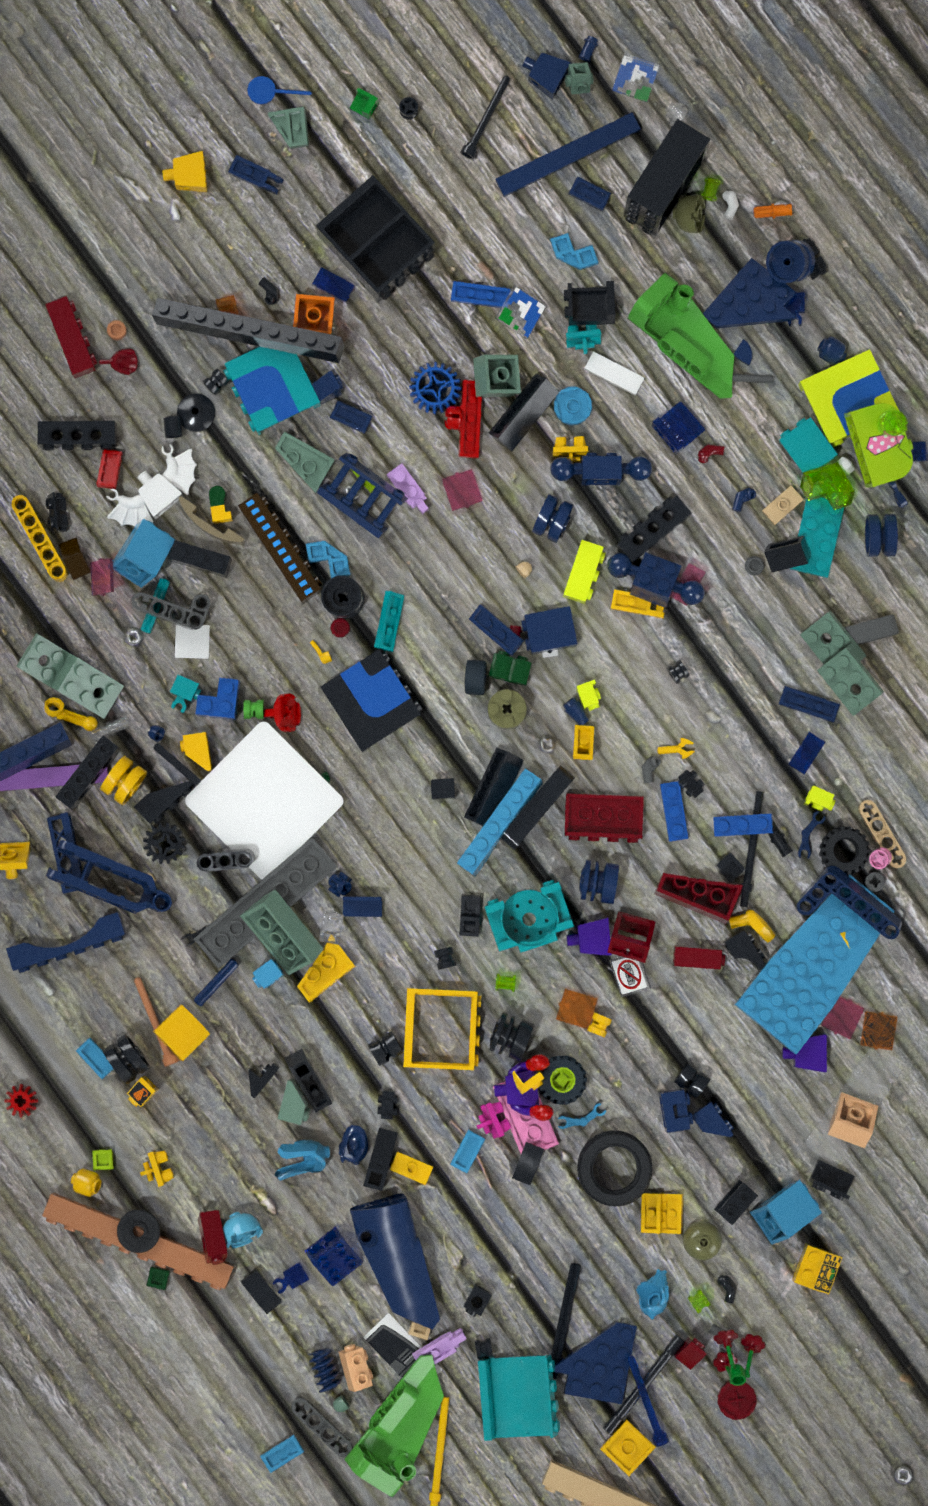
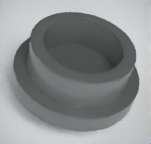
(754, 565)

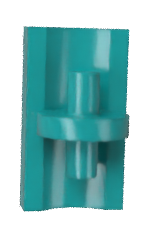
(583, 339)

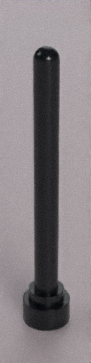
(470, 148)

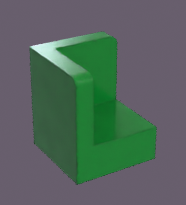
(364, 103)

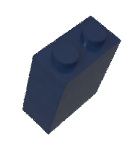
(549, 630)

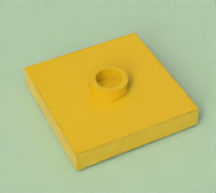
(627, 1447)

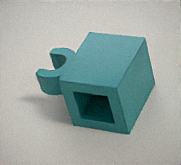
(184, 690)

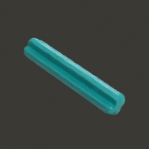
(160, 593)

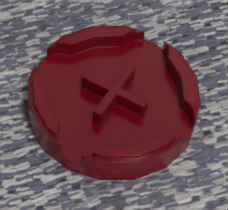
(736, 1401)

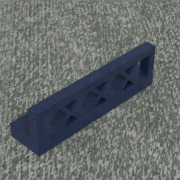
(69, 834)

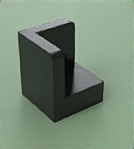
(442, 789)
(730, 867)

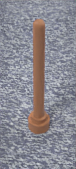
(169, 1057)

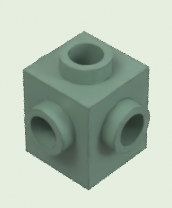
(579, 82)

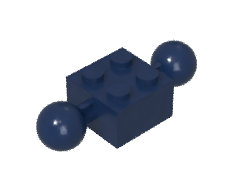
(601, 469)
(655, 579)

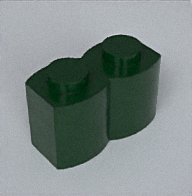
(510, 669)

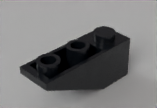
(158, 802)
(380, 1159)

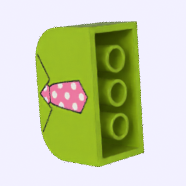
(878, 456)

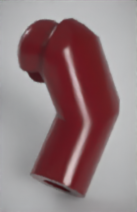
(708, 450)

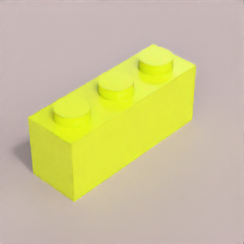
(584, 572)

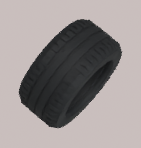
(638, 1184)

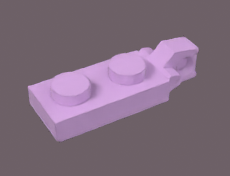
(403, 480)
(442, 1346)

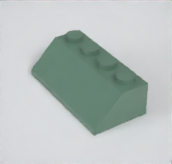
(282, 932)

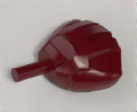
(123, 361)

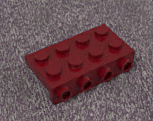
(604, 817)

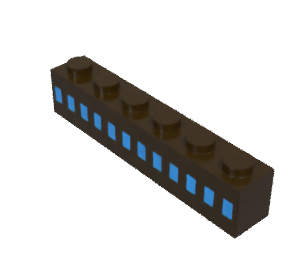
(280, 549)

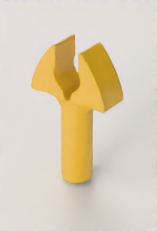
(677, 748)

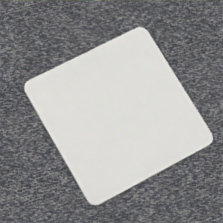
(264, 799)

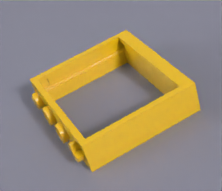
(474, 1022)

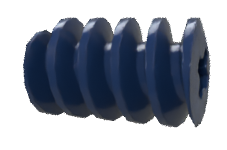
(325, 1369)

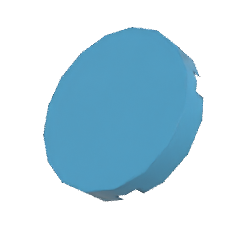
(572, 406)

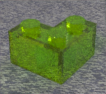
(828, 482)

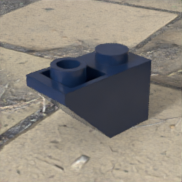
(328, 387)
(710, 1121)

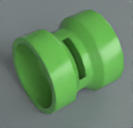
(253, 709)

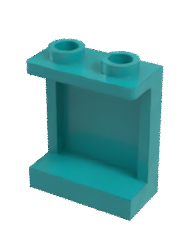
(807, 446)

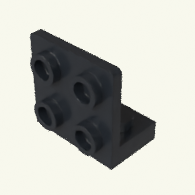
(831, 1178)

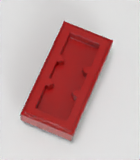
(109, 469)

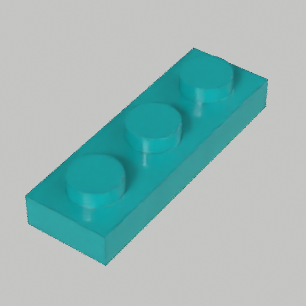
(389, 621)

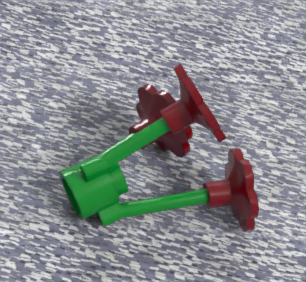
(727, 1361)

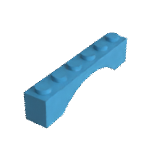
(487, 838)

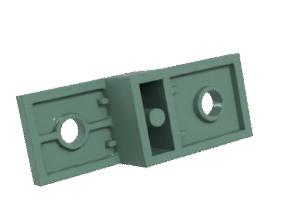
(841, 663)
(70, 676)

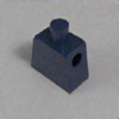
(546, 73)

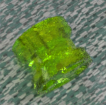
(699, 1301)

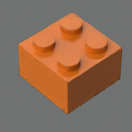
(314, 313)

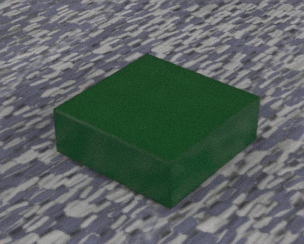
(158, 1278)

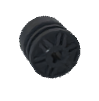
(341, 586)
(511, 1036)

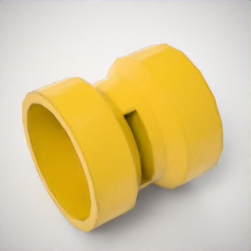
(599, 1025)

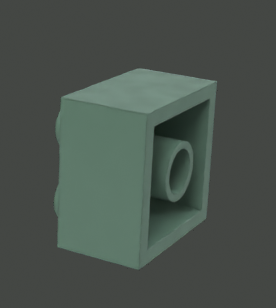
(496, 375)

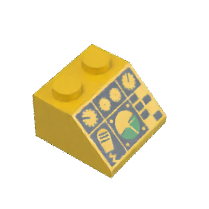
(816, 1269)

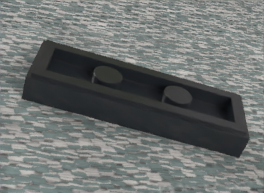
(177, 764)

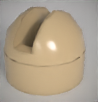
(524, 569)

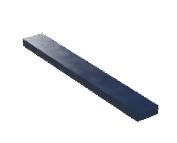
(567, 154)

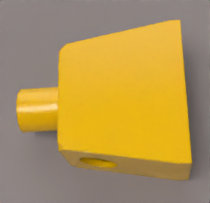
(188, 172)

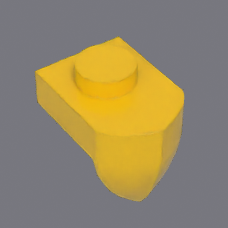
(534, 1082)

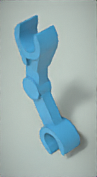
(581, 1121)

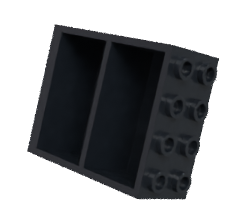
(666, 177)
(376, 239)

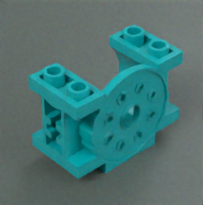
(554, 910)

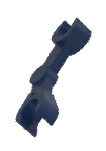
(899, 498)
(806, 833)

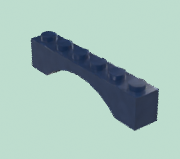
(105, 929)

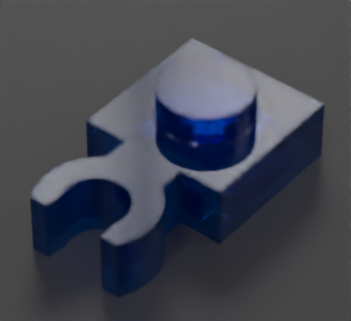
(797, 306)
(293, 1276)

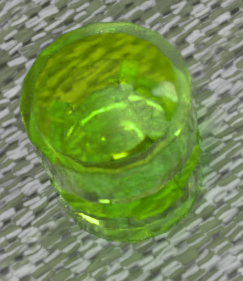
(892, 423)

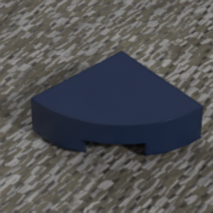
(744, 353)

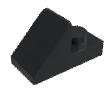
(258, 1083)

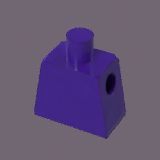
(592, 938)
(811, 1056)

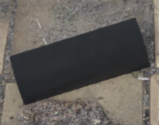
(524, 412)
(493, 786)

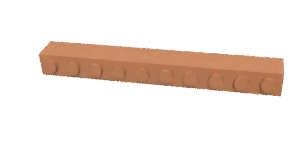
(165, 1252)

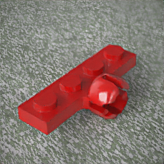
(466, 420)

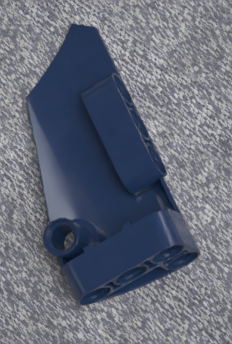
(397, 1257)

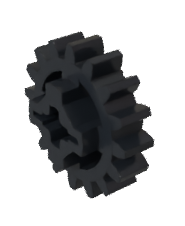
(152, 840)

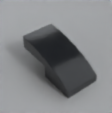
(470, 915)
(528, 1163)
(261, 1291)

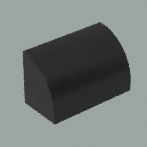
(787, 554)

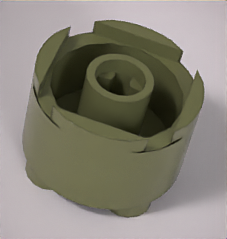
(509, 720)

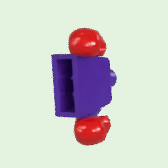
(526, 1103)

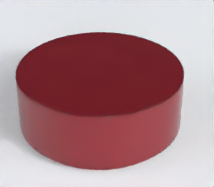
(340, 628)

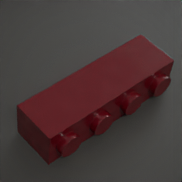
(70, 336)

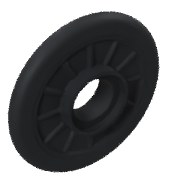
(138, 1218)

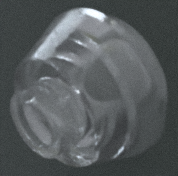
(676, 111)

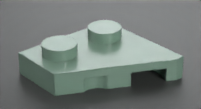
(292, 126)

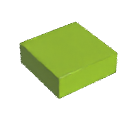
(103, 1159)

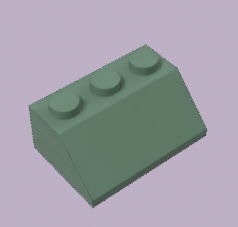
(294, 1104)

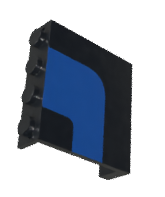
(371, 700)

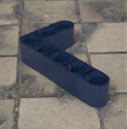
(851, 900)

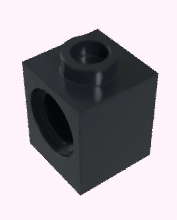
(477, 1291)

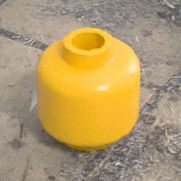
(86, 1182)

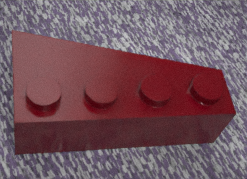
(700, 895)

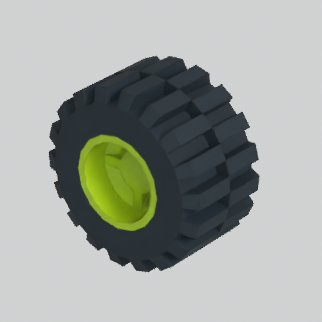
(563, 1080)

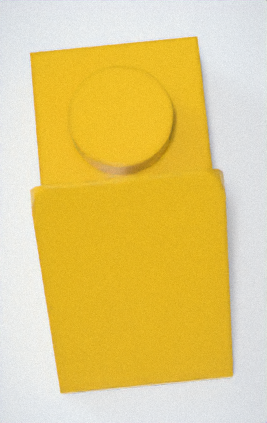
(583, 742)

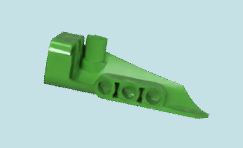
(684, 334)

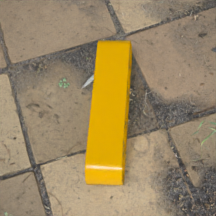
(33, 531)

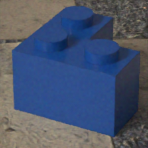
(222, 706)

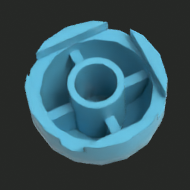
(240, 1229)

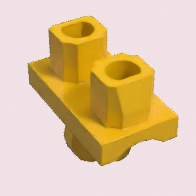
(578, 449)
(155, 1160)

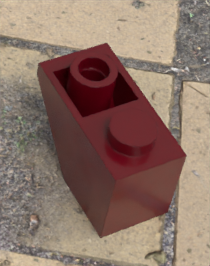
(691, 1352)

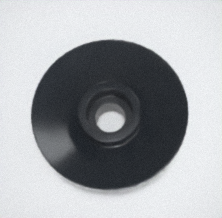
(201, 420)

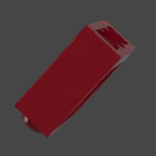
(638, 948)

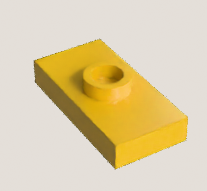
(411, 1168)

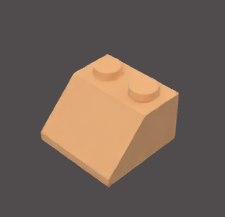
(853, 1120)

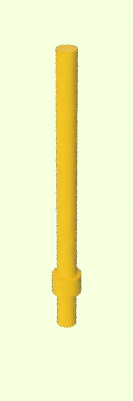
(435, 1496)

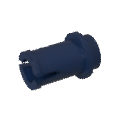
(588, 48)

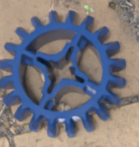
(439, 404)

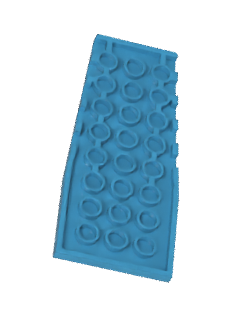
(809, 972)

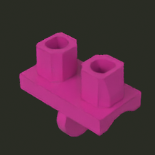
(490, 1122)

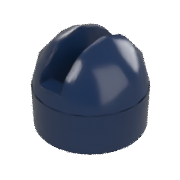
(156, 733)

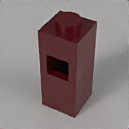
(698, 958)
(212, 1237)

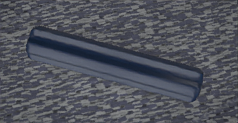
(216, 982)

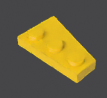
(325, 971)

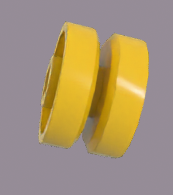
(123, 780)

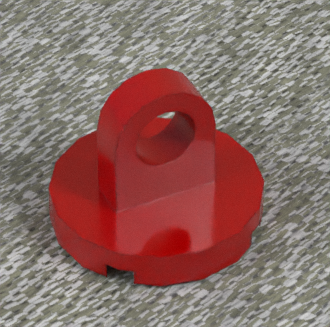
(285, 712)

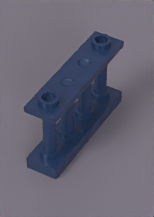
(346, 504)

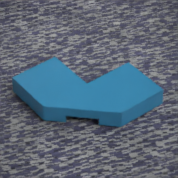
(578, 259)
(323, 551)

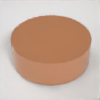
(116, 330)

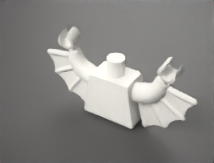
(157, 492)

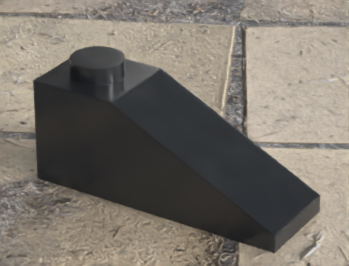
(308, 1080)

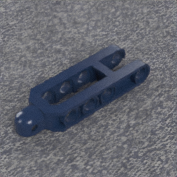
(151, 897)

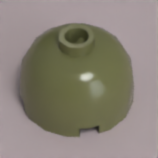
(689, 213)
(693, 1236)

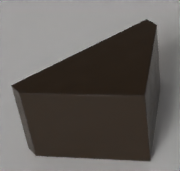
(74, 558)

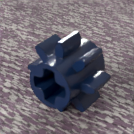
(339, 884)

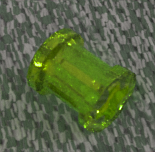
(710, 189)
(505, 982)

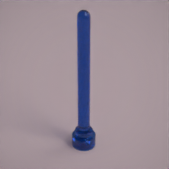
(659, 1436)

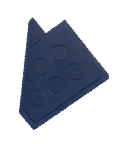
(751, 300)
(600, 1365)

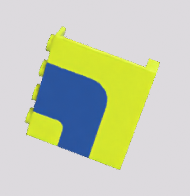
(845, 389)

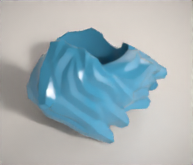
(654, 1294)

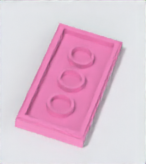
(527, 1128)

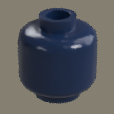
(832, 350)

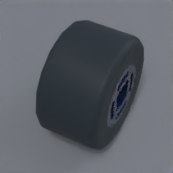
(475, 677)

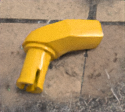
(756, 922)

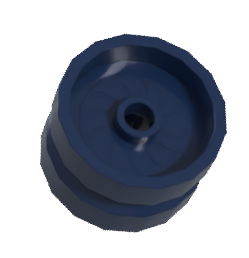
(790, 261)
(552, 518)
(881, 535)

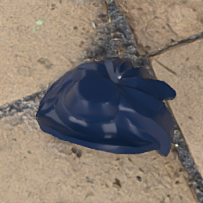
(353, 1145)

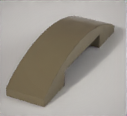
(229, 536)

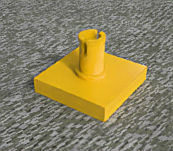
(14, 857)

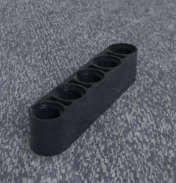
(537, 807)

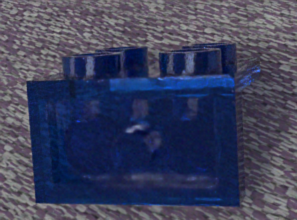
(678, 427)
(333, 1256)

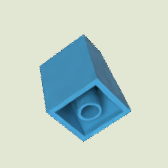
(143, 553)
(786, 1212)

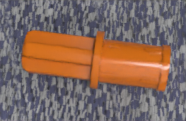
(772, 211)

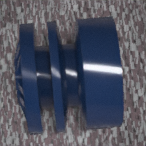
(599, 882)

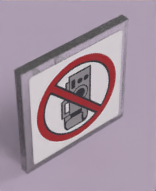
(630, 976)

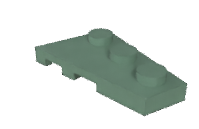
(305, 460)

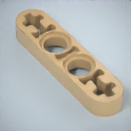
(885, 832)

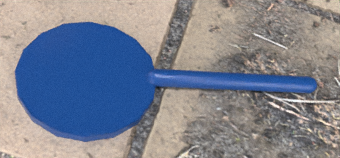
(262, 90)

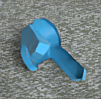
(313, 1154)

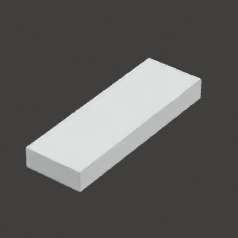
(614, 373)

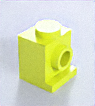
(588, 695)
(820, 799)

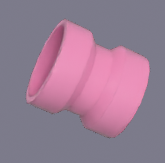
(880, 861)

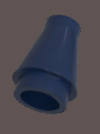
(575, 710)

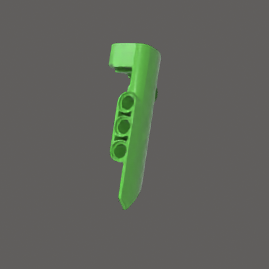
(398, 1429)

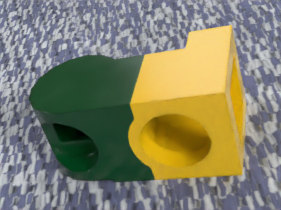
(217, 504)

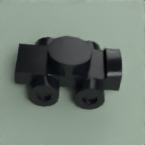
(688, 782)
(388, 1101)

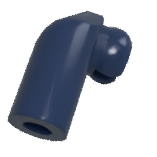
(741, 497)

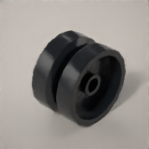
(129, 1057)

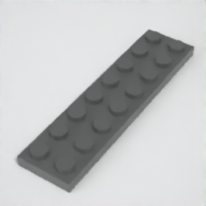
(290, 879)

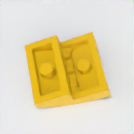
(181, 1032)
(662, 1213)

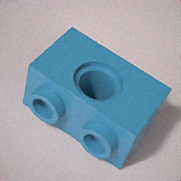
(267, 974)

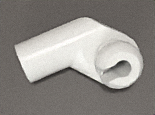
(732, 202)

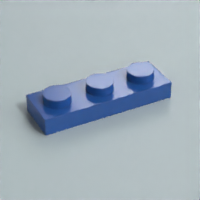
(479, 294)
(674, 811)
(743, 825)

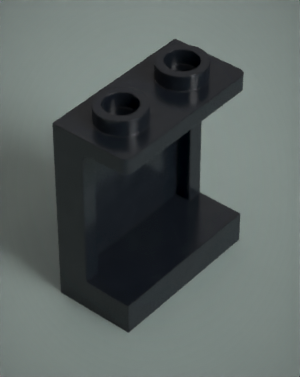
(590, 305)
(735, 1202)

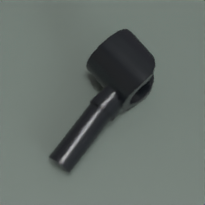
(191, 936)

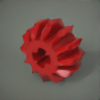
(25, 1095)

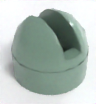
(340, 1404)

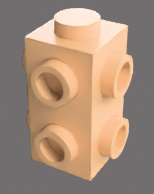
(355, 1367)

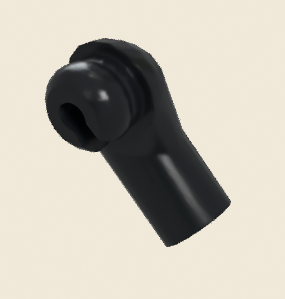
(271, 291)
(730, 1287)

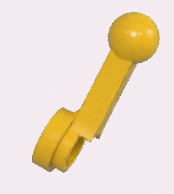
(88, 723)

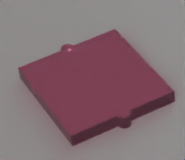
(462, 490)
(102, 577)
(843, 1017)

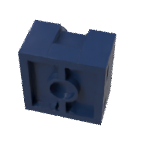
(675, 1111)

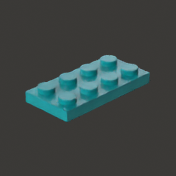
(821, 528)

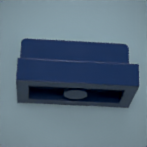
(362, 906)

